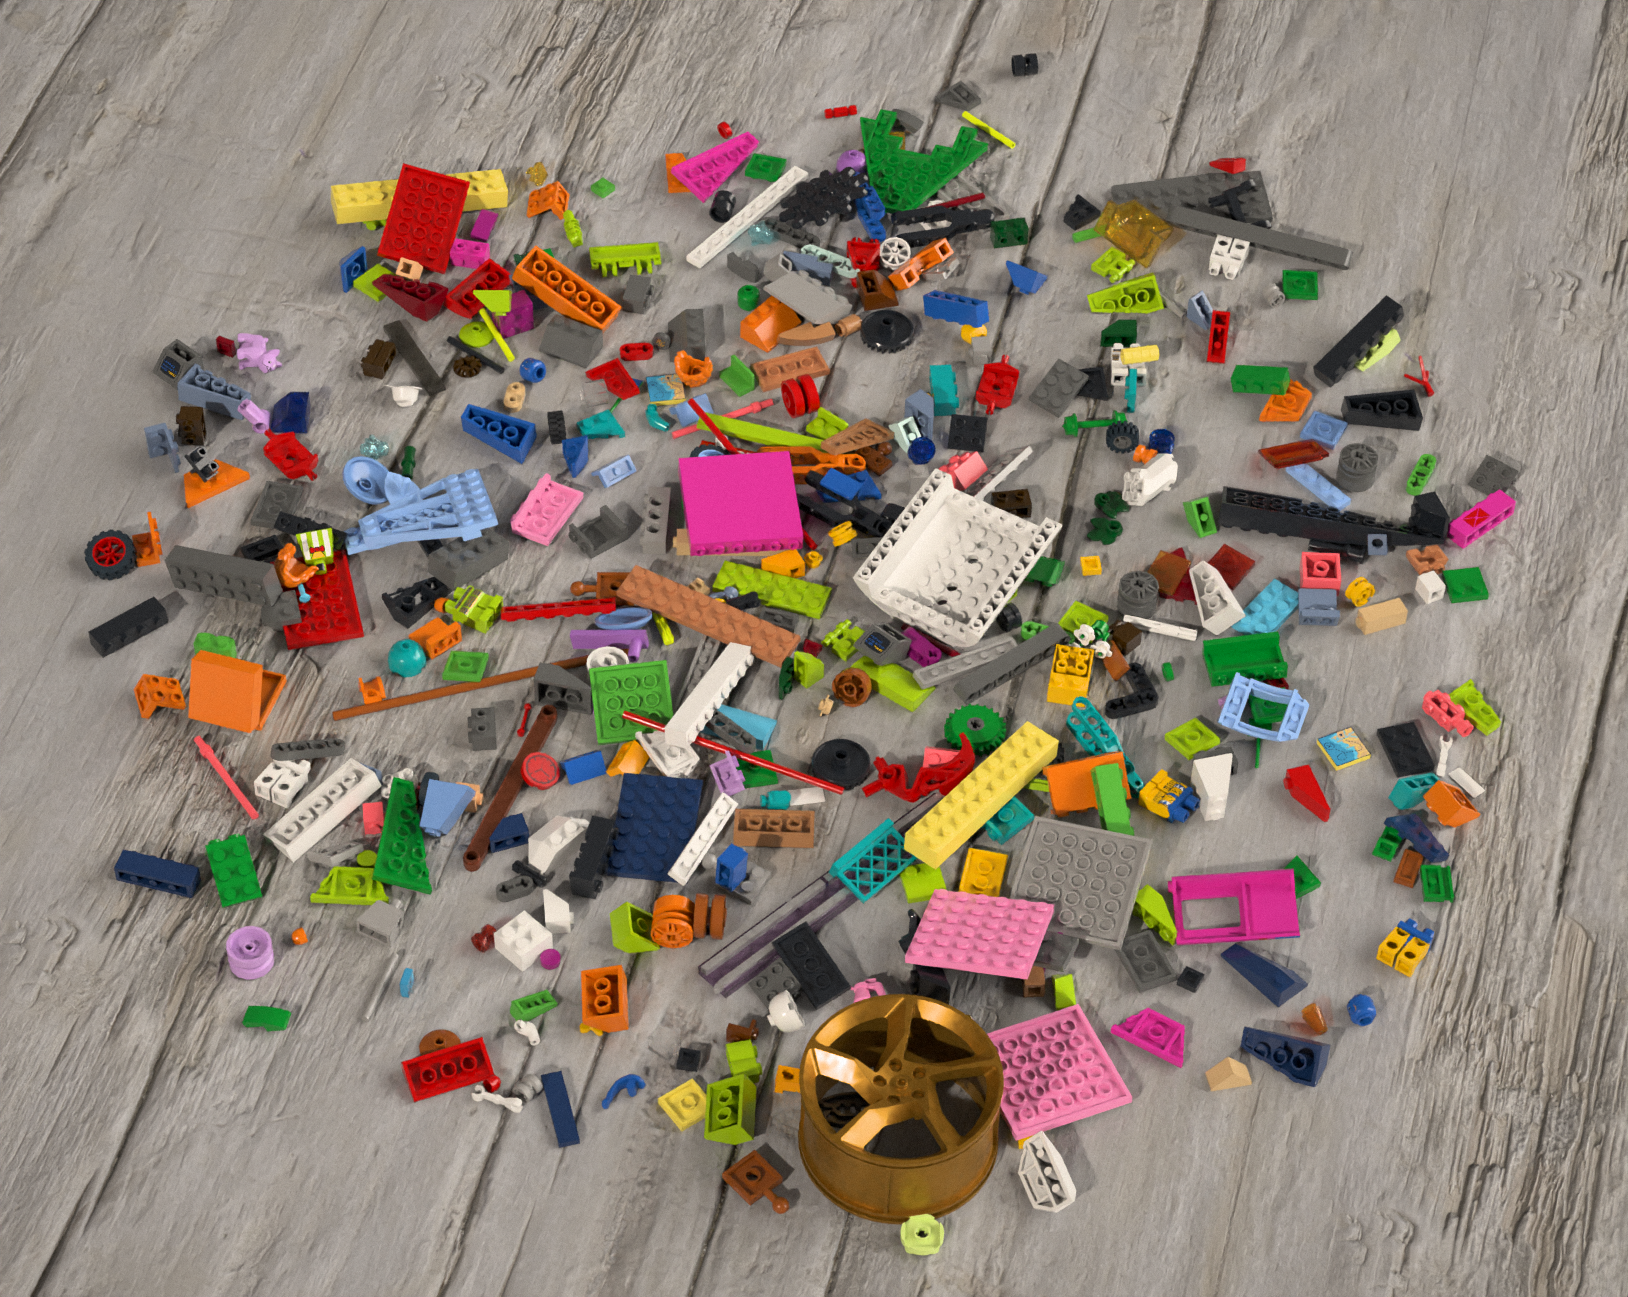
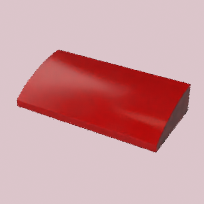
(486, 277)
(447, 1069)

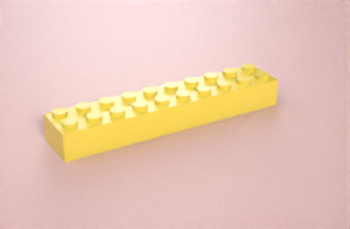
(373, 199)
(980, 795)

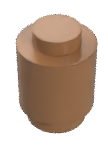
(848, 325)

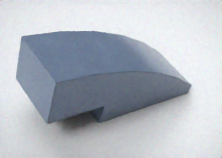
(810, 264)

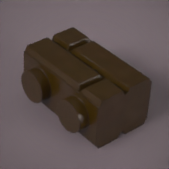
(378, 359)

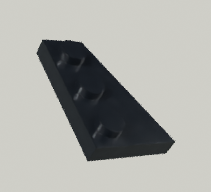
(1096, 384)

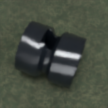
(1018, 64)
(722, 206)

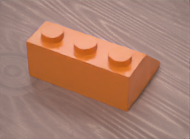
(766, 322)
(605, 998)

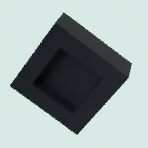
(1190, 979)
(688, 1059)

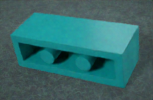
(943, 390)

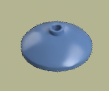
(365, 479)
(624, 619)

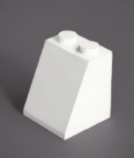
(1211, 784)

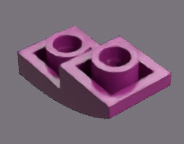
(484, 225)

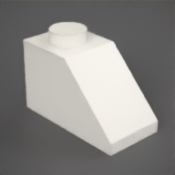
(557, 913)

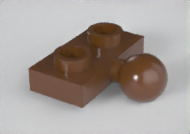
(875, 459)

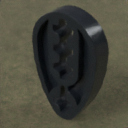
(832, 1104)

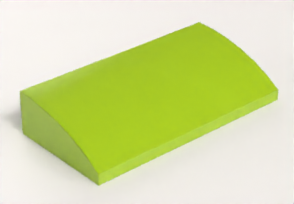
(894, 683)

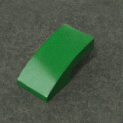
(1387, 844)
(268, 1017)

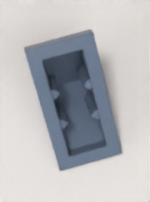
(1200, 310)

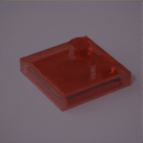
(1231, 565)

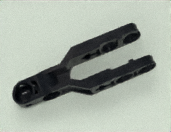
(961, 222)
(863, 520)

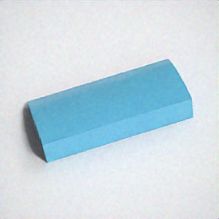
(756, 725)

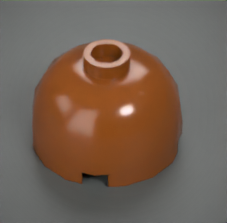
(852, 686)

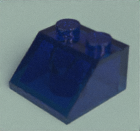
(291, 413)

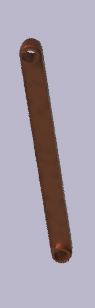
(509, 789)

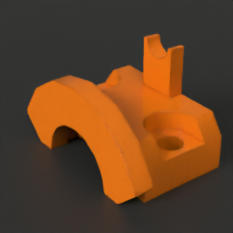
(372, 691)

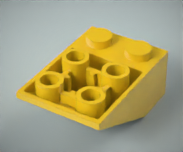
(1069, 674)

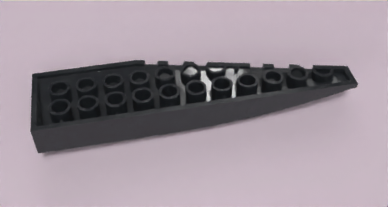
(1293, 518)

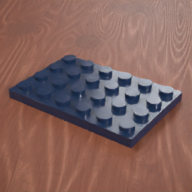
(654, 825)

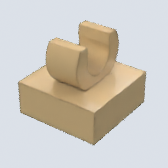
(698, 585)

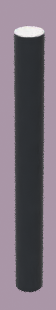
(471, 352)

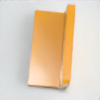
(629, 759)

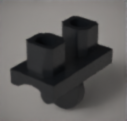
(201, 464)

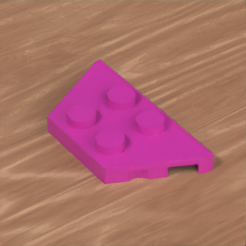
(1154, 1034)

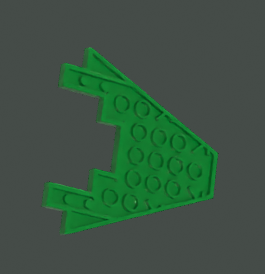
(907, 177)

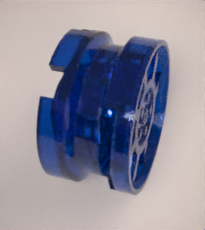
(1161, 441)
(921, 451)

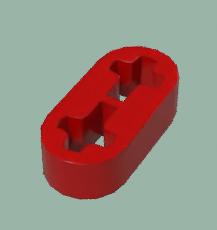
(636, 351)

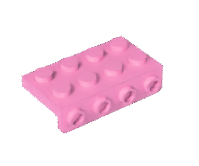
(545, 511)

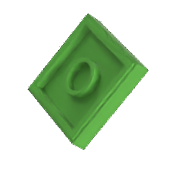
(465, 666)

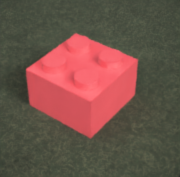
(1320, 571)

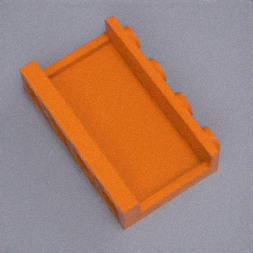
(1072, 782)

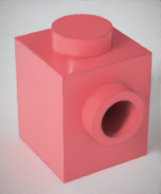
(373, 817)

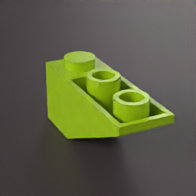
(1153, 911)

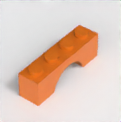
(929, 256)

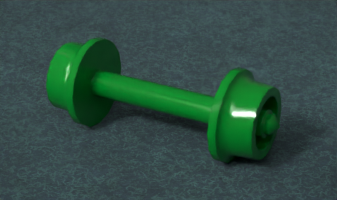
(1071, 425)

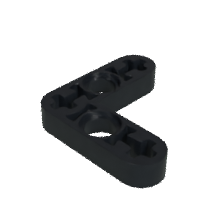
(1146, 696)

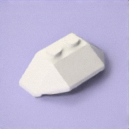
(556, 843)
(1045, 1175)

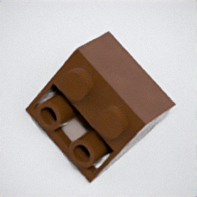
(875, 290)

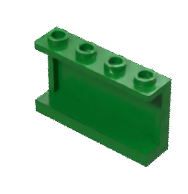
(1250, 655)

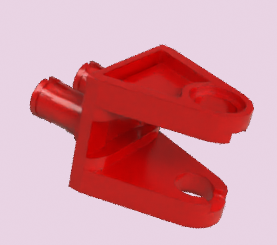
(864, 254)

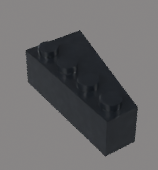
(593, 857)

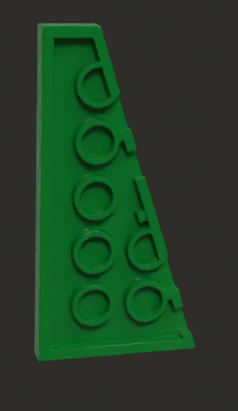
(401, 843)

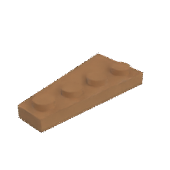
(857, 436)

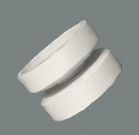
(605, 657)

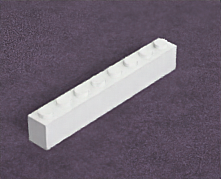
(708, 695)

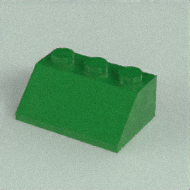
(1046, 570)

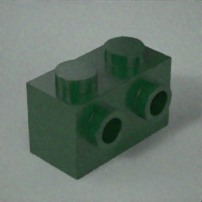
(1009, 233)

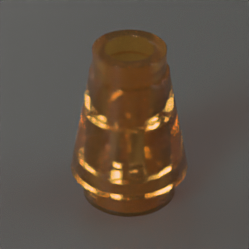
(1314, 1018)

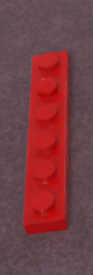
(550, 610)

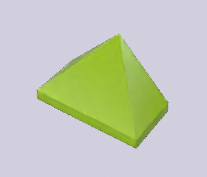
(1063, 991)

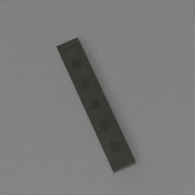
(414, 358)

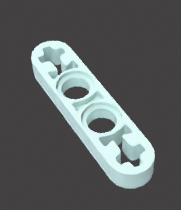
(832, 258)

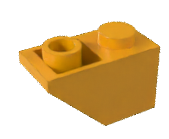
(785, 563)

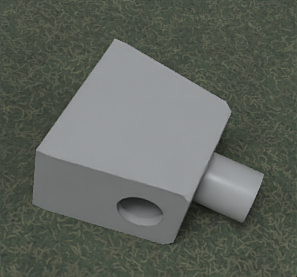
(382, 921)

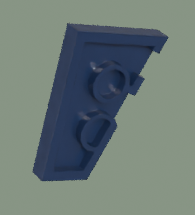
(1424, 842)

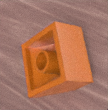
(1450, 804)

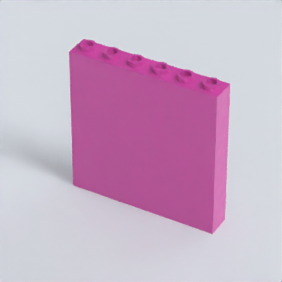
(740, 503)

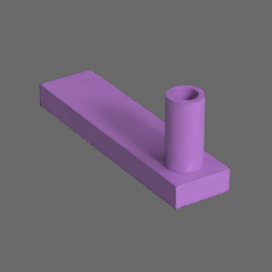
(621, 639)

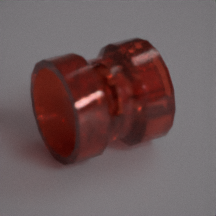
(484, 939)

